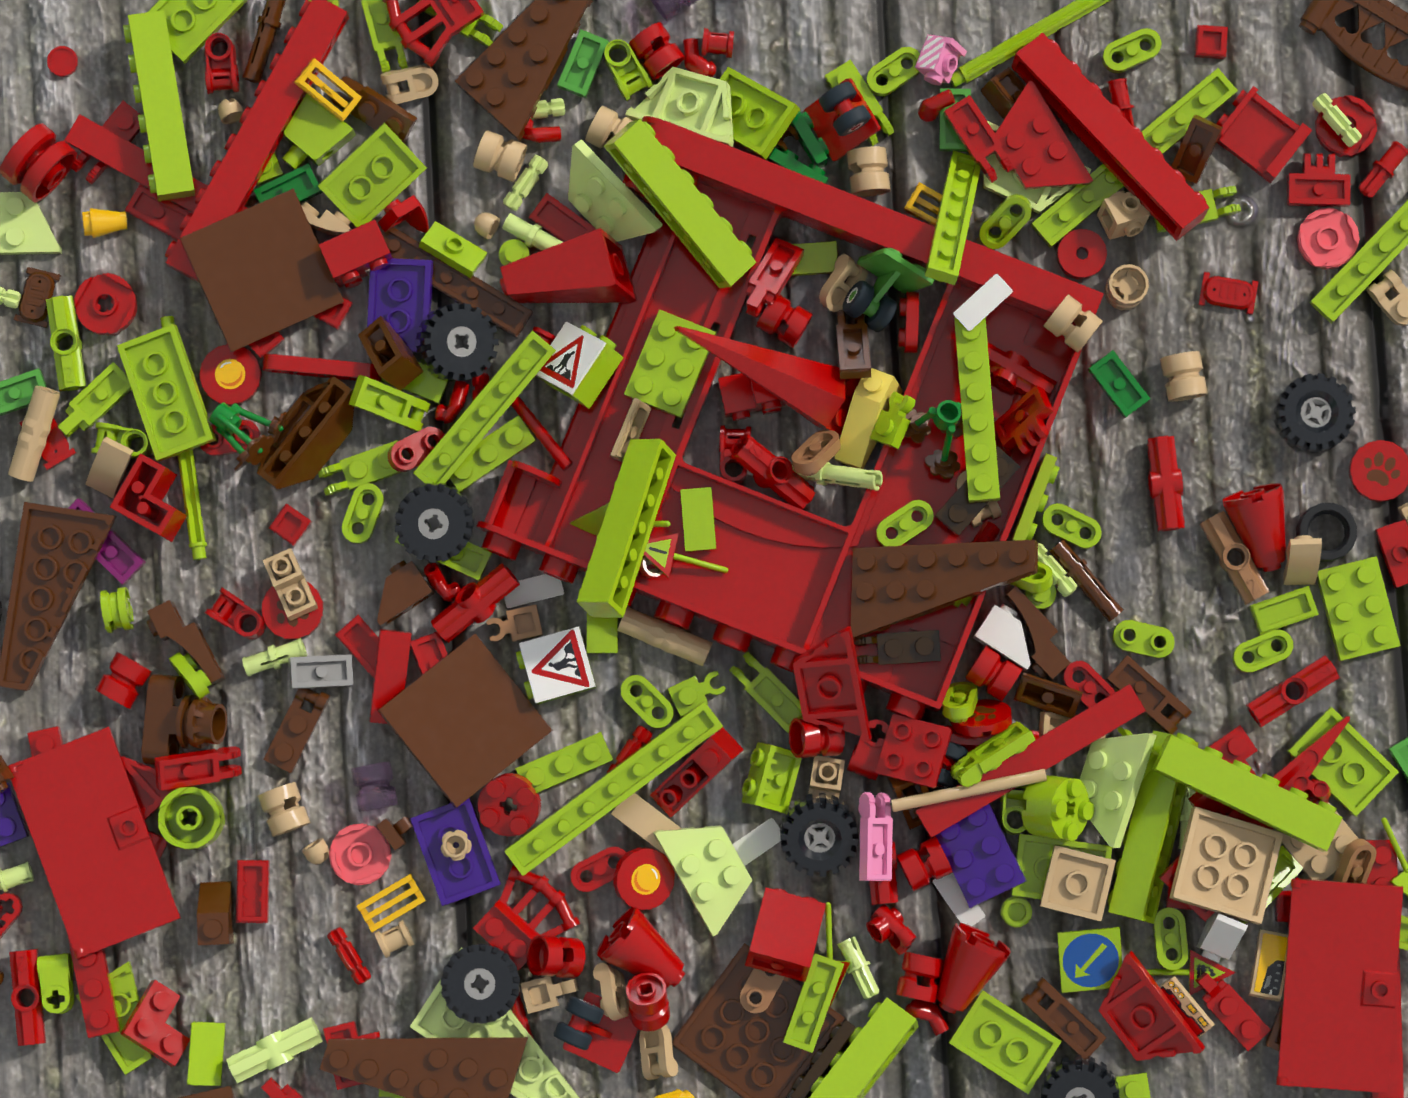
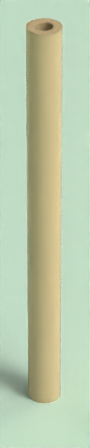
(962, 792)

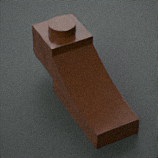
(169, 625)
(1046, 657)

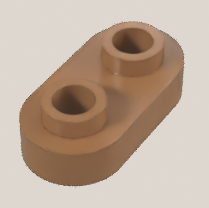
(815, 452)
(1356, 862)
(761, 983)

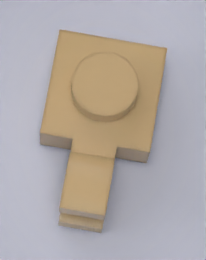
(543, 993)

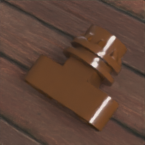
(178, 720)

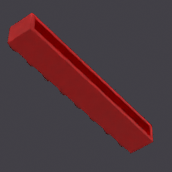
(1110, 136)

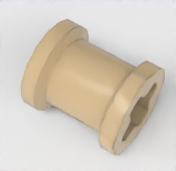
(394, 938)

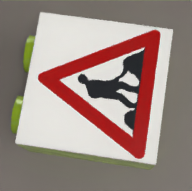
(580, 364)
(555, 666)

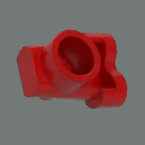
(1315, 789)
(889, 925)

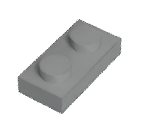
(320, 671)

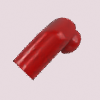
(695, 62)
(932, 106)
(541, 134)
(455, 405)
(438, 582)
(930, 1012)

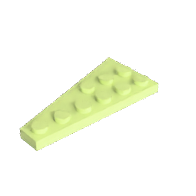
(536, 1073)

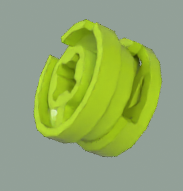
(116, 610)

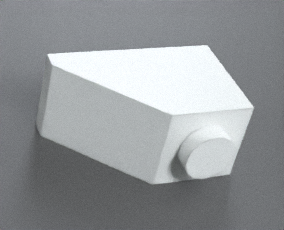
(1004, 634)
(1220, 937)

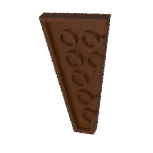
(522, 62)
(49, 570)
(920, 579)
(429, 1065)

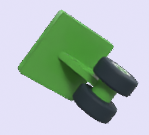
(890, 271)

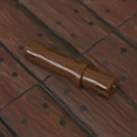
(262, 44)
(1086, 580)

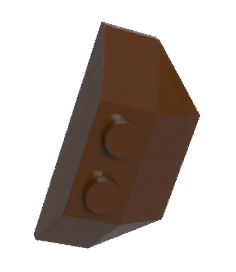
(310, 435)

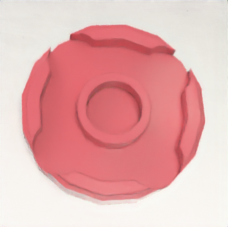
(1328, 238)
(360, 854)

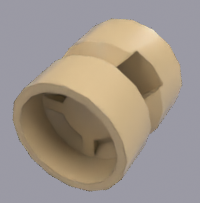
(603, 126)
(500, 156)
(868, 171)
(1126, 287)
(1061, 323)
(1183, 376)
(284, 809)

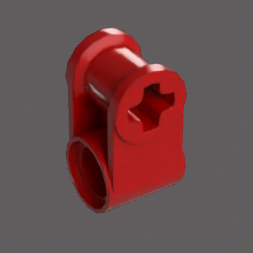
(222, 70)
(727, 439)
(232, 612)
(867, 754)

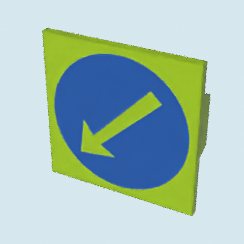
(1089, 959)

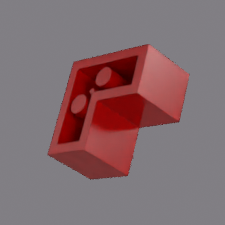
(354, 253)
(743, 396)
(143, 497)

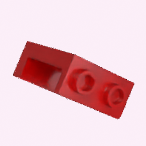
(1260, 134)
(785, 934)

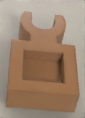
(521, 624)

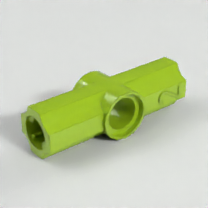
(62, 324)

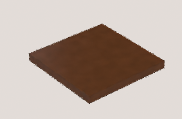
(261, 270)
(465, 720)
(747, 1047)

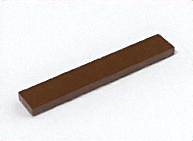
(503, 310)

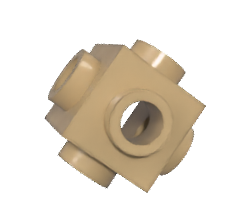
(1122, 215)

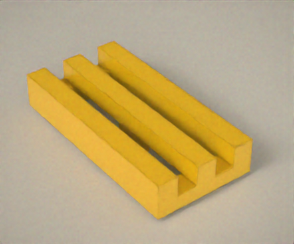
(307, 73)
(916, 199)
(368, 916)

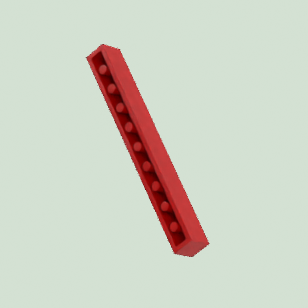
(261, 125)

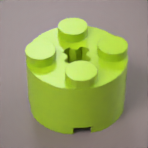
(1057, 808)
(173, 817)

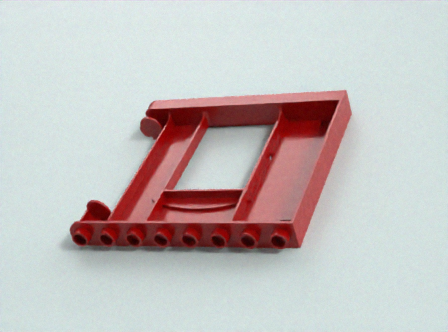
(784, 565)

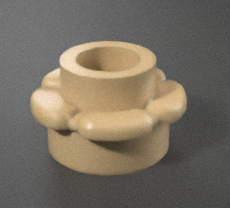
(455, 853)

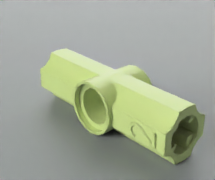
(274, 1050)

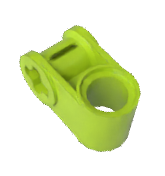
(629, 73)
(123, 436)
(1012, 802)
(55, 976)

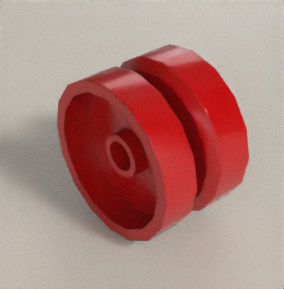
(38, 162)

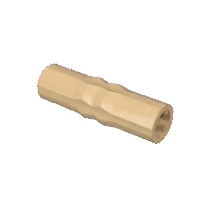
(34, 433)
(665, 636)

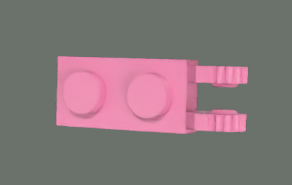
(875, 837)

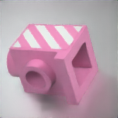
(939, 59)

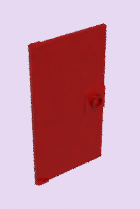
(93, 843)
(1340, 985)

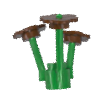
(949, 421)
(228, 422)

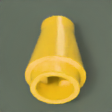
(103, 222)

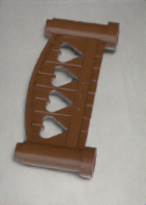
(1321, 17)

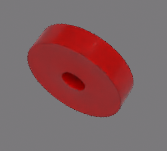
(1085, 240)

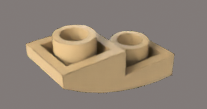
(328, 223)
(109, 467)
(1302, 560)
(290, 584)
(826, 776)
(643, 819)

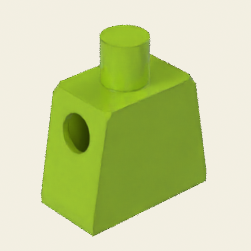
(314, 134)

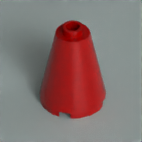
(1260, 523)
(640, 949)
(968, 966)

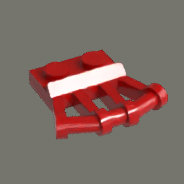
(452, 13)
(509, 931)

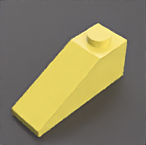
(865, 407)

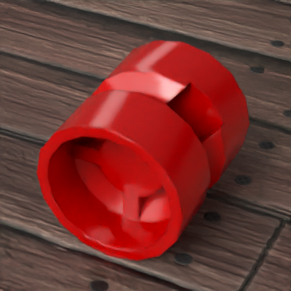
(660, 60)
(789, 330)
(994, 673)
(123, 680)
(812, 739)
(924, 863)
(556, 956)
(924, 966)
(648, 1001)

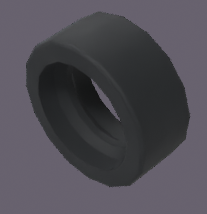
(1347, 521)

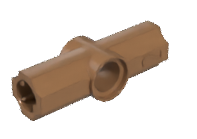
(1245, 576)

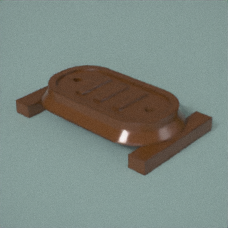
(35, 297)

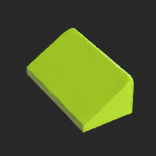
(206, 1053)

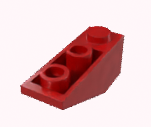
(696, 772)

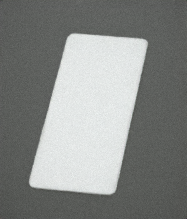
(983, 302)
(534, 590)
(758, 841)
(955, 899)

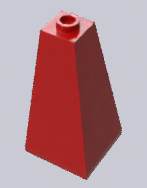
(574, 271)

